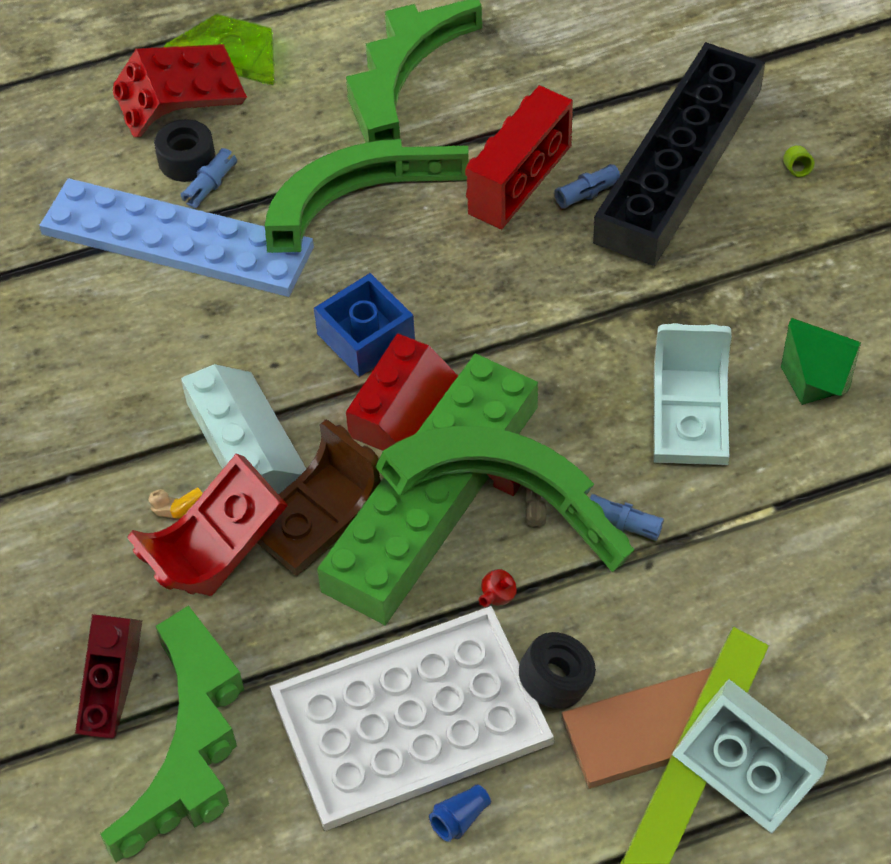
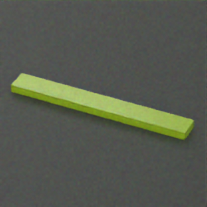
(680, 786)

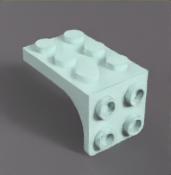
(691, 394)

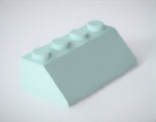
(241, 422)

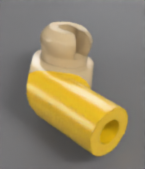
(172, 507)

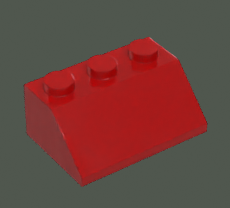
(399, 393)

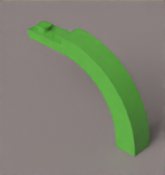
(350, 170)
(514, 458)

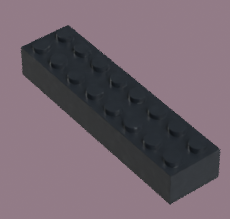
(678, 154)

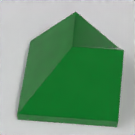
(818, 361)

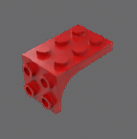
(175, 79)
(214, 533)

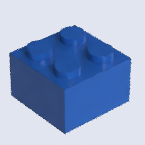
(362, 323)

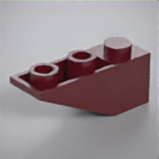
(107, 674)

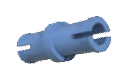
(209, 178)
(586, 186)
(630, 519)

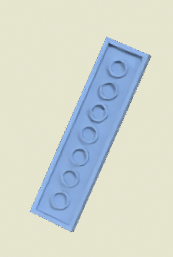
(172, 236)

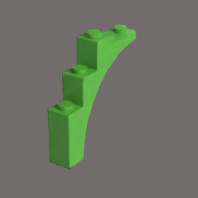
(391, 60)
(201, 737)

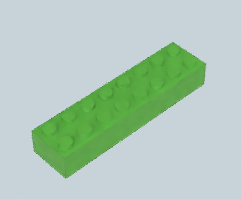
(400, 534)

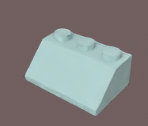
(751, 756)

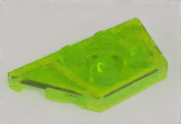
(246, 43)

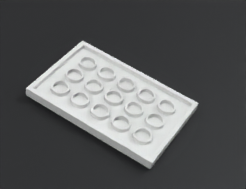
(409, 717)

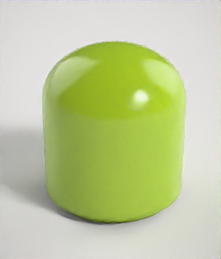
(798, 153)

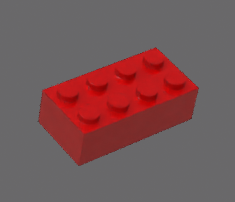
(519, 156)

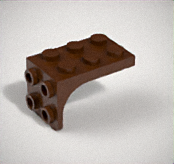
(322, 499)

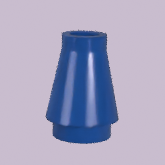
(456, 814)

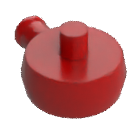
(497, 588)

